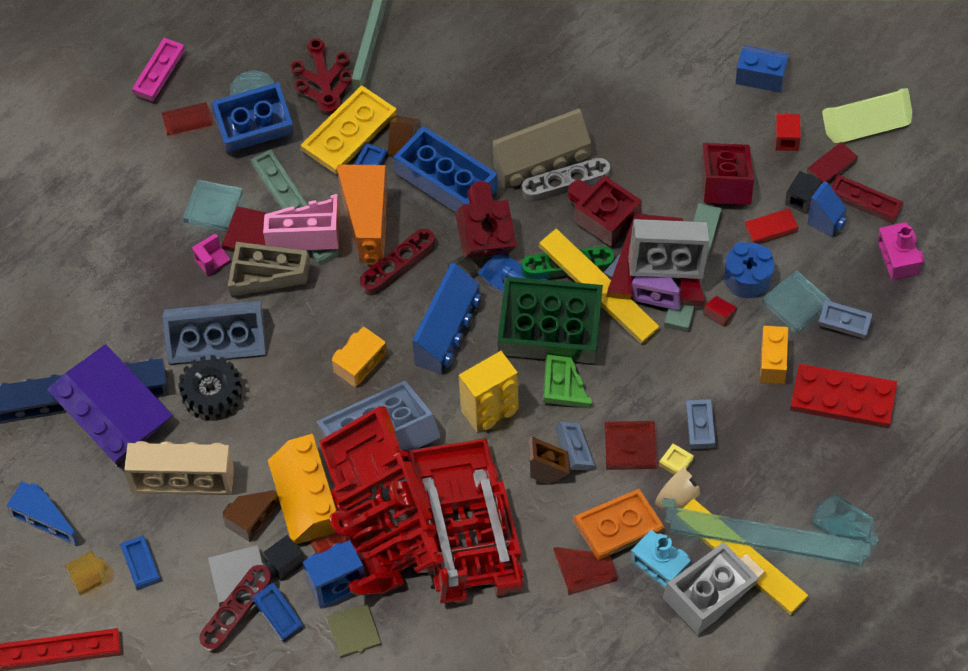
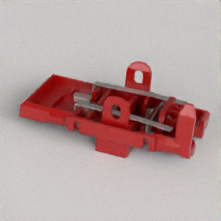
(462, 478)

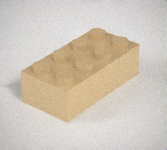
(179, 468)

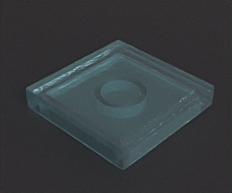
(212, 205)
(795, 301)

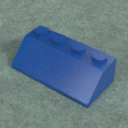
(446, 320)

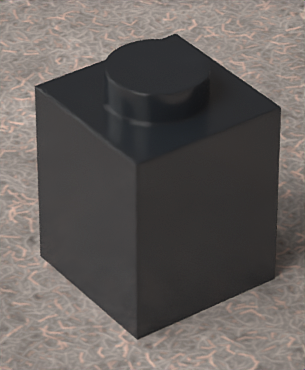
(801, 191)
(283, 558)

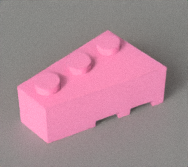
(305, 227)

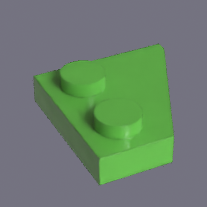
(563, 384)

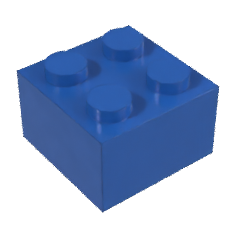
(332, 572)

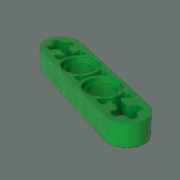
(548, 272)

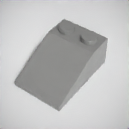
(709, 587)

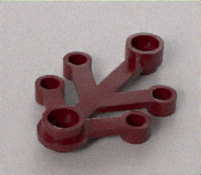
(323, 78)

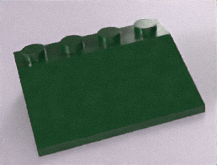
(550, 319)

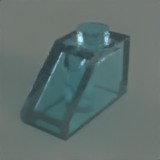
(842, 519)

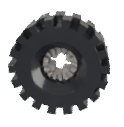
(206, 375)

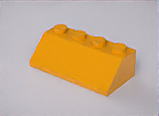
(302, 489)

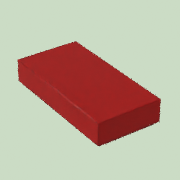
(771, 226)

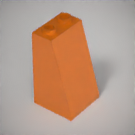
(365, 203)

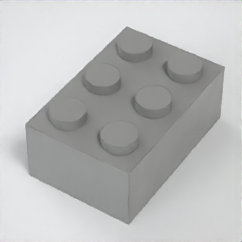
(668, 248)

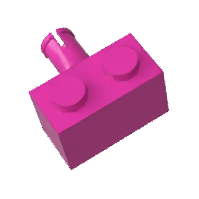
(900, 250)

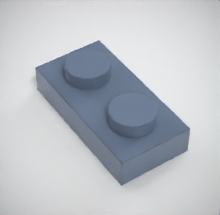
(845, 319)
(700, 424)
(573, 441)

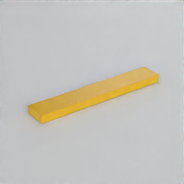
(582, 270)
(773, 582)

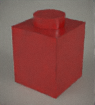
(787, 132)

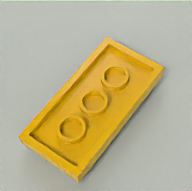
(348, 129)

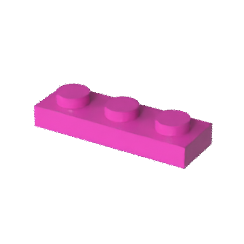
(158, 69)

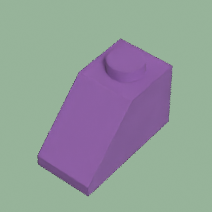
(656, 291)

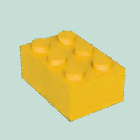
(489, 392)

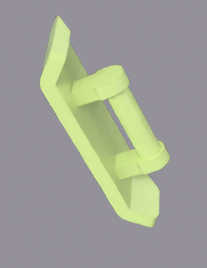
(868, 116)

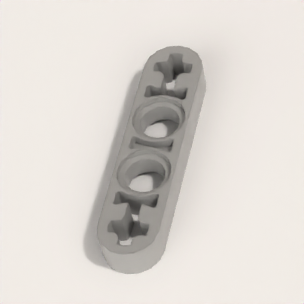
(564, 175)

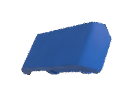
(497, 268)

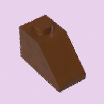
(547, 461)
(250, 512)

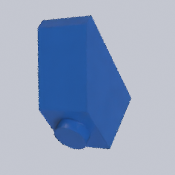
(826, 211)

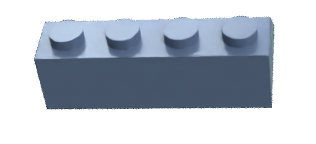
(216, 330)

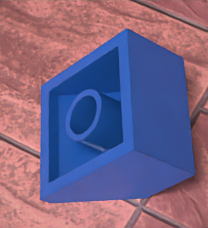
(762, 68)

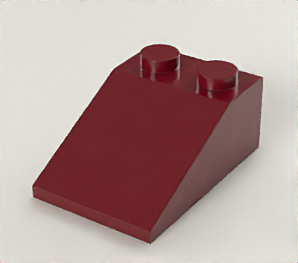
(727, 174)

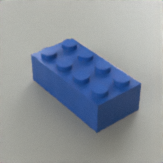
(441, 169)

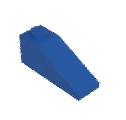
(35, 509)

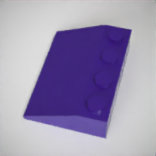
(109, 403)

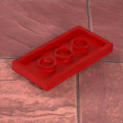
(843, 396)

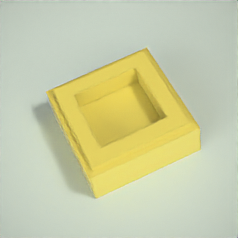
(675, 459)

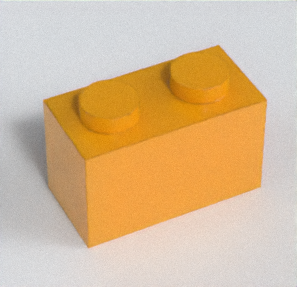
(774, 355)
(359, 356)

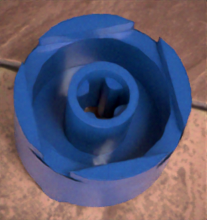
(748, 269)

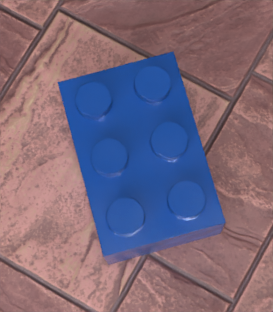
(252, 117)

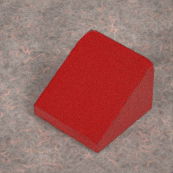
(719, 310)

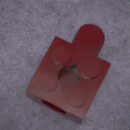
(609, 200)
(476, 223)

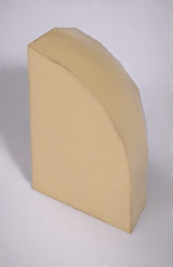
(679, 489)

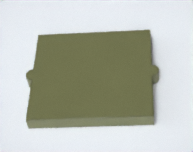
(353, 630)

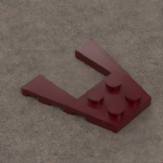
(621, 281)

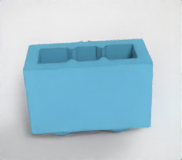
(659, 558)

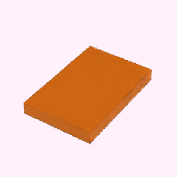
(617, 524)

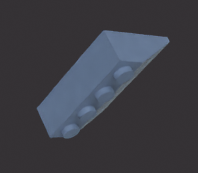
(409, 414)

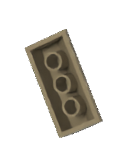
(541, 148)

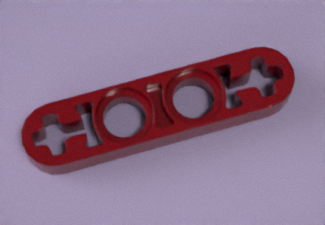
(393, 258)
(233, 606)

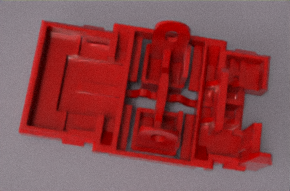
(359, 460)

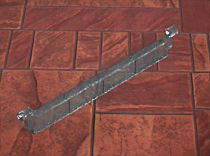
(766, 535)

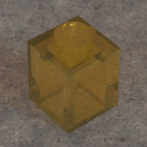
(87, 572)

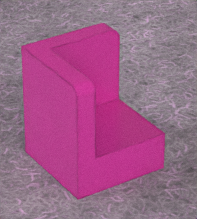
(210, 255)

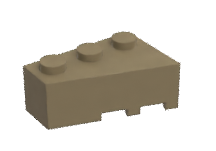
(266, 268)

